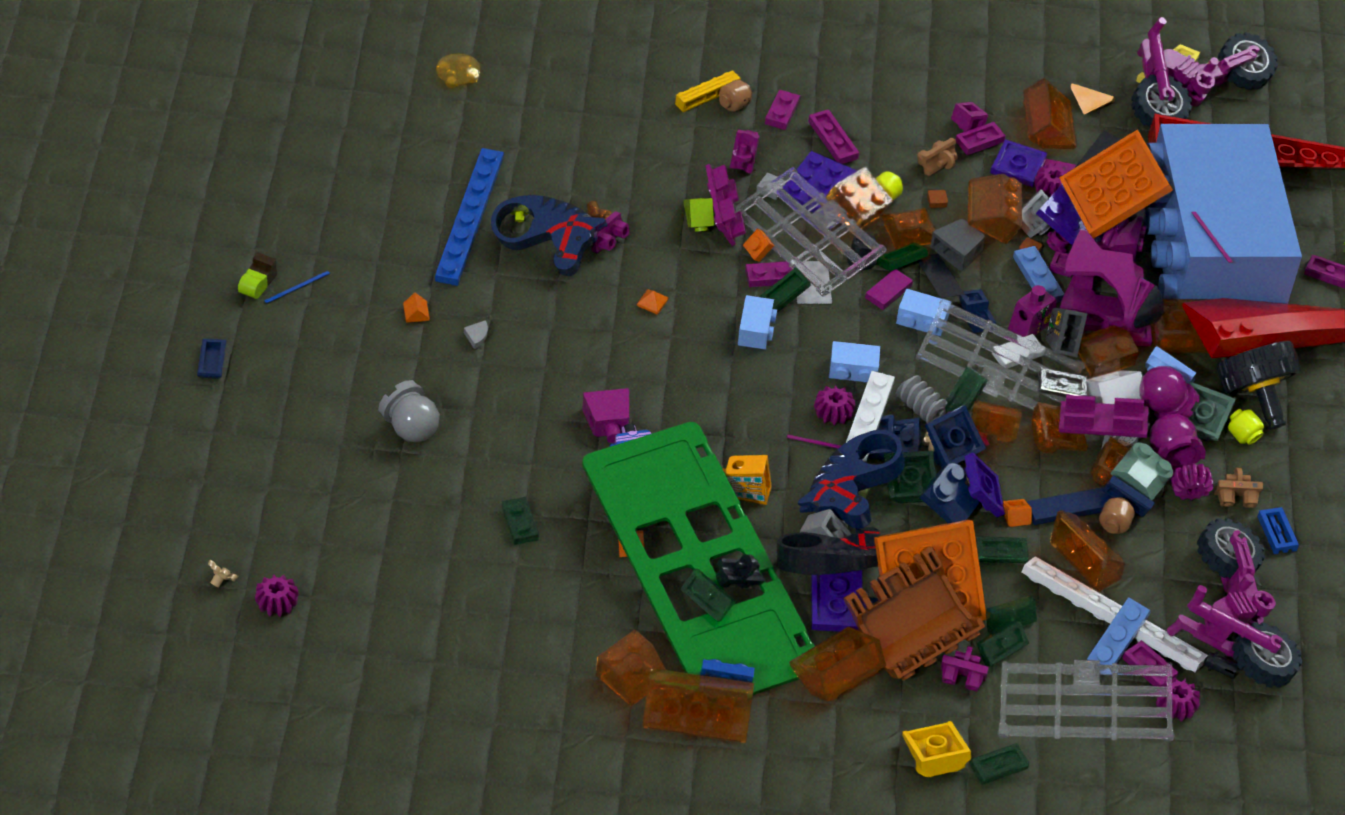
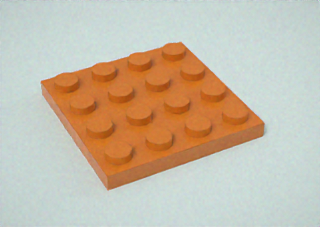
(1115, 184)
(955, 549)

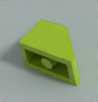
(699, 213)

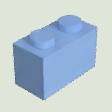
(919, 310)
(756, 321)
(853, 361)

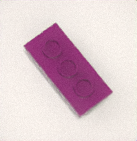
(724, 195)
(1085, 416)

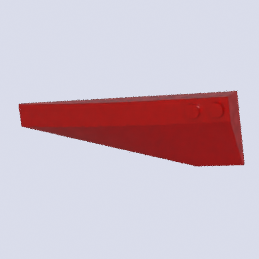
(1289, 151)
(1241, 325)

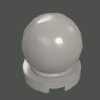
(410, 412)

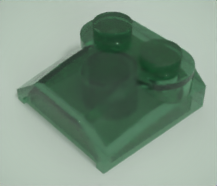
(914, 479)

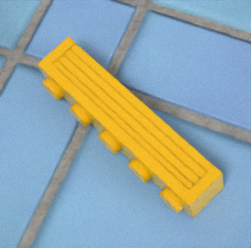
(704, 92)

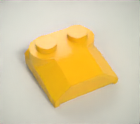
(937, 749)

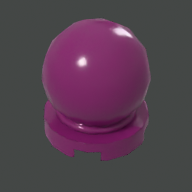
(1167, 392)
(1176, 440)

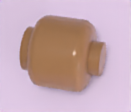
(735, 95)
(1117, 515)

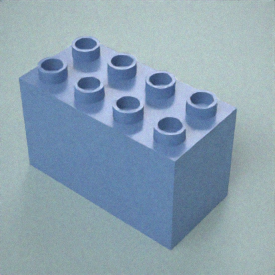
(1239, 194)

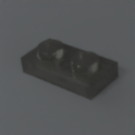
(1061, 383)

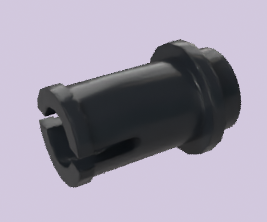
(1221, 665)

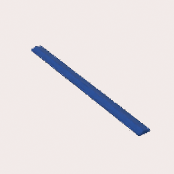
(296, 287)

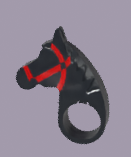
(825, 554)

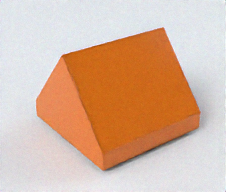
(416, 309)

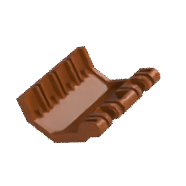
(913, 615)

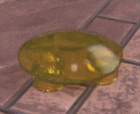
(458, 69)

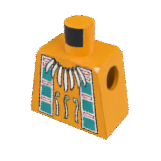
(750, 477)

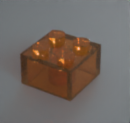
(861, 197)

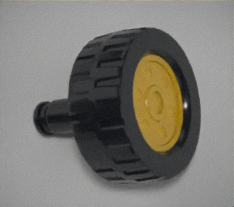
(1260, 372)

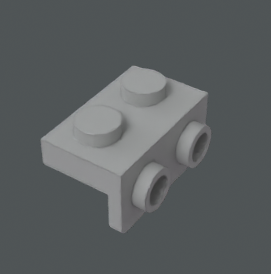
(1031, 221)

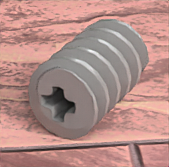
(921, 399)

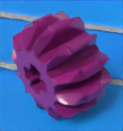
(1048, 179)
(834, 405)
(1192, 481)
(276, 595)
(1184, 699)

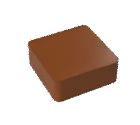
(937, 198)
(1028, 242)

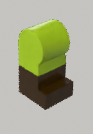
(258, 276)

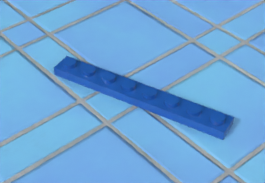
(469, 217)

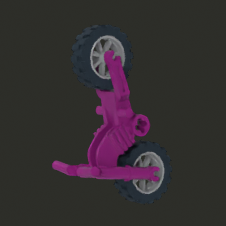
(1177, 77)
(1259, 647)

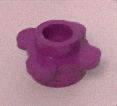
(1056, 242)

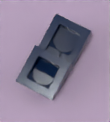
(977, 304)

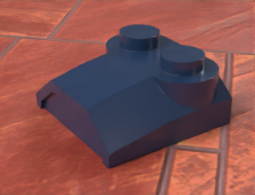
(954, 437)
(950, 494)

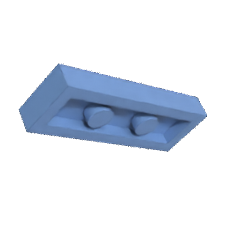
(1037, 271)
(1120, 633)

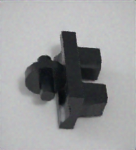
(739, 571)

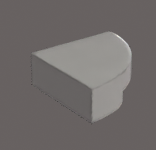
(476, 333)

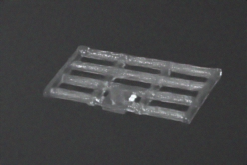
(822, 220)
(992, 371)
(1086, 682)

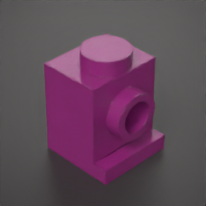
(968, 116)

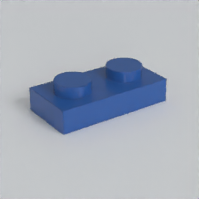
(718, 669)

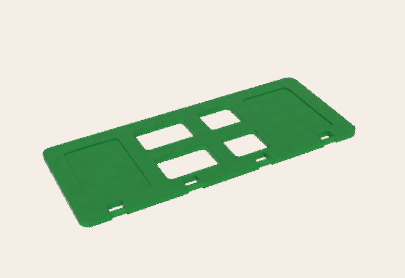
(662, 481)

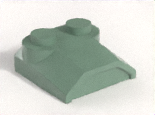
(1211, 412)
(1143, 470)

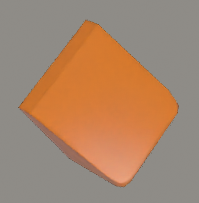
(1017, 512)

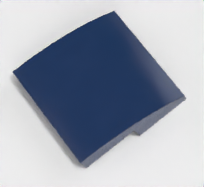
(906, 430)

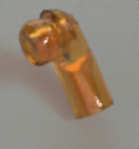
(596, 212)

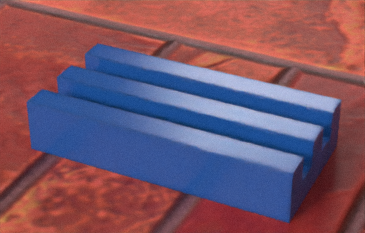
(1267, 516)

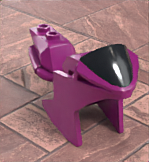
(1112, 259)

